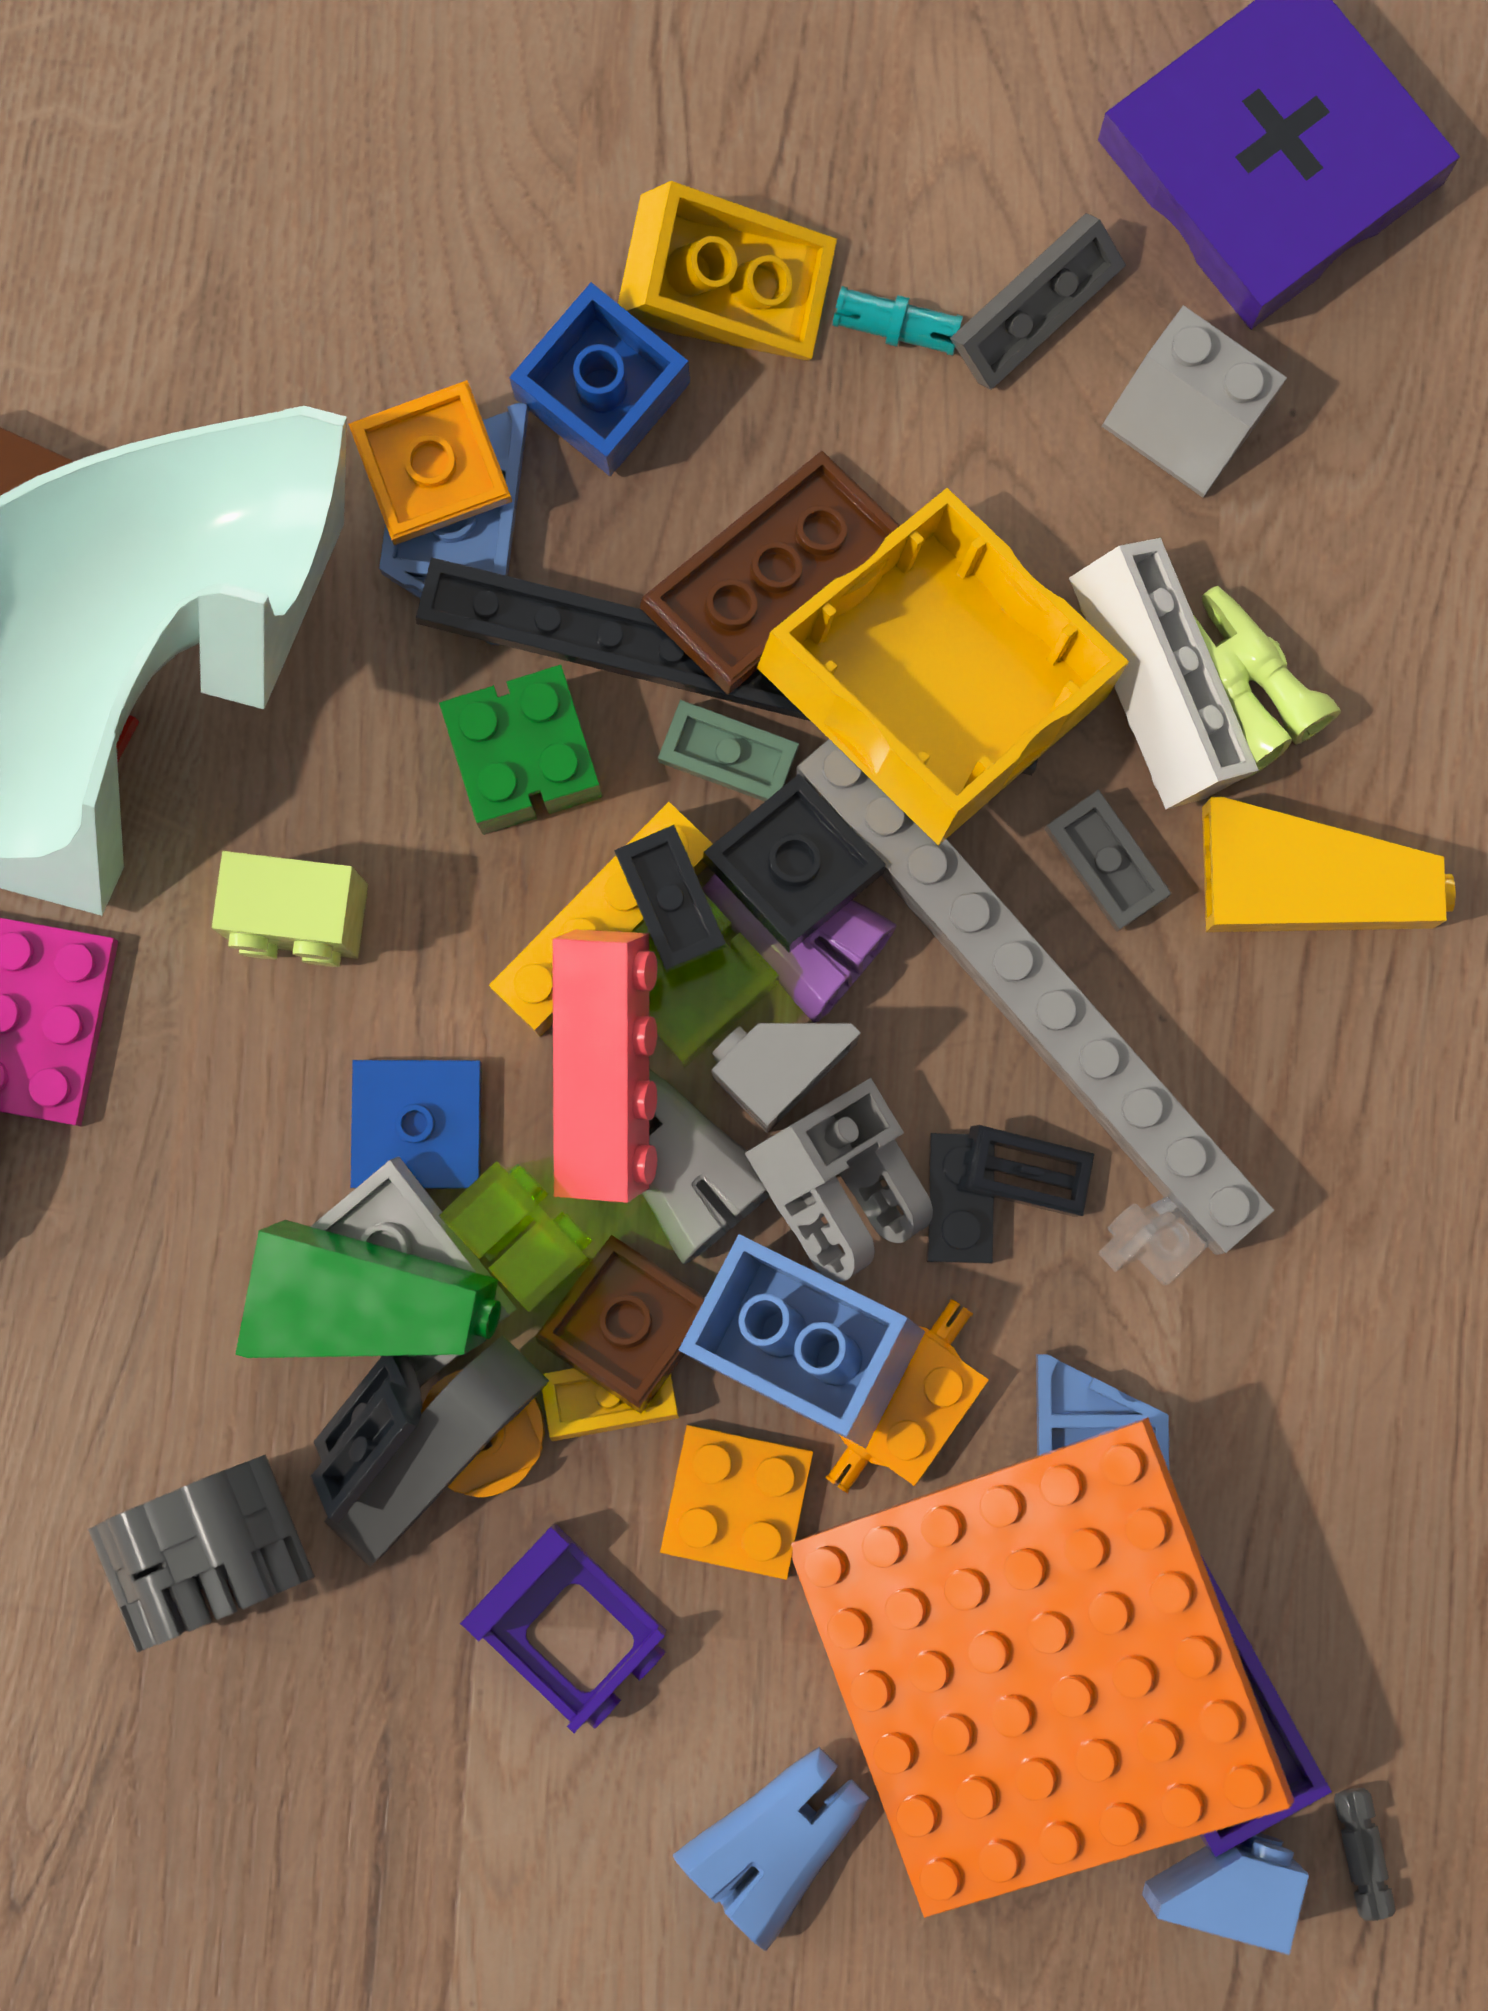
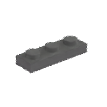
(1038, 301)

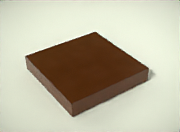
(623, 1323)

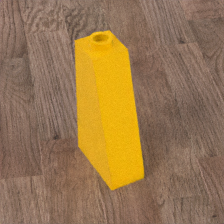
(1308, 876)

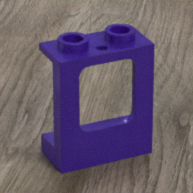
(524, 1594)

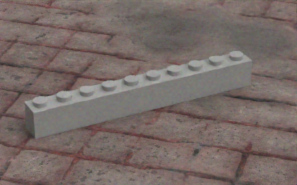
(1045, 1007)

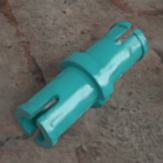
(896, 320)

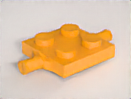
(923, 1409)

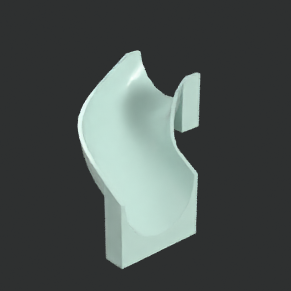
(113, 577)

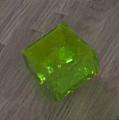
(707, 995)
(499, 1210)

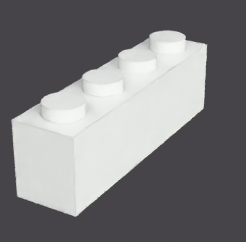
(1170, 680)

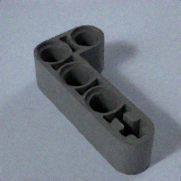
(440, 1447)

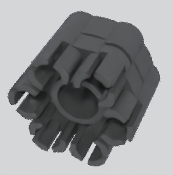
(193, 1541)

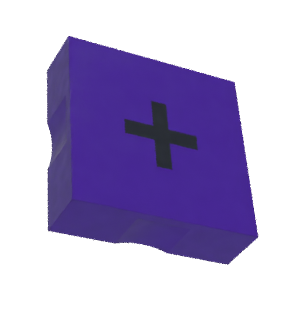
(1276, 149)

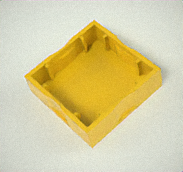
(941, 665)

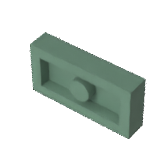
(727, 752)

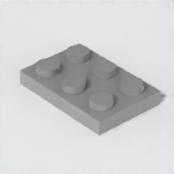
(400, 1215)

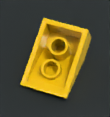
(725, 273)

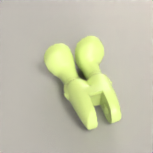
(1253, 656)

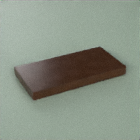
(766, 568)

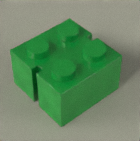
(520, 748)

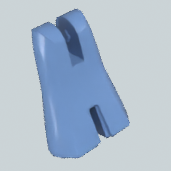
(772, 1847)

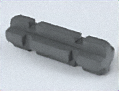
(1364, 1854)

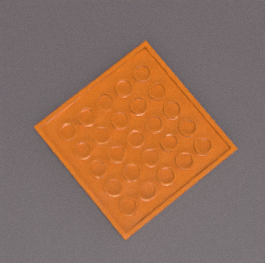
(1040, 1671)

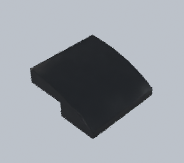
(366, 1433)

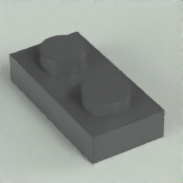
(1107, 860)

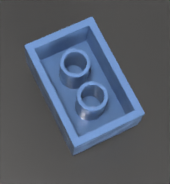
(802, 1340)

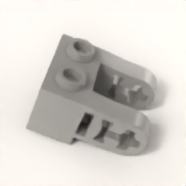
(858, 1142)

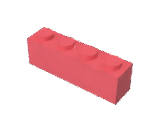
(603, 1065)

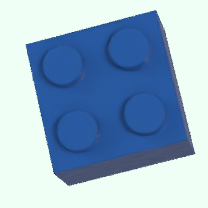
(600, 379)

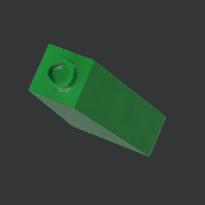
(354, 1298)

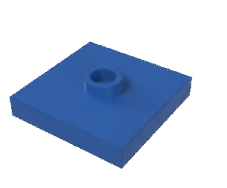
(422, 1114)

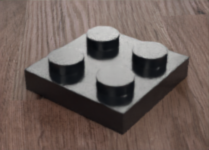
(794, 862)

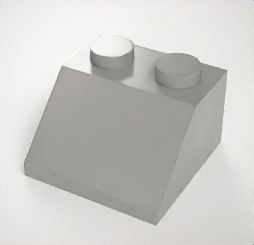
(1194, 401)
(779, 1064)

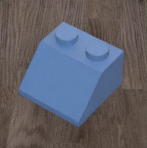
(1241, 1894)

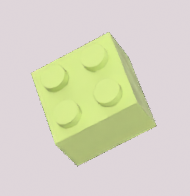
(289, 906)

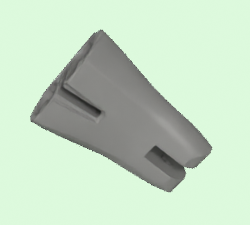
(700, 1176)

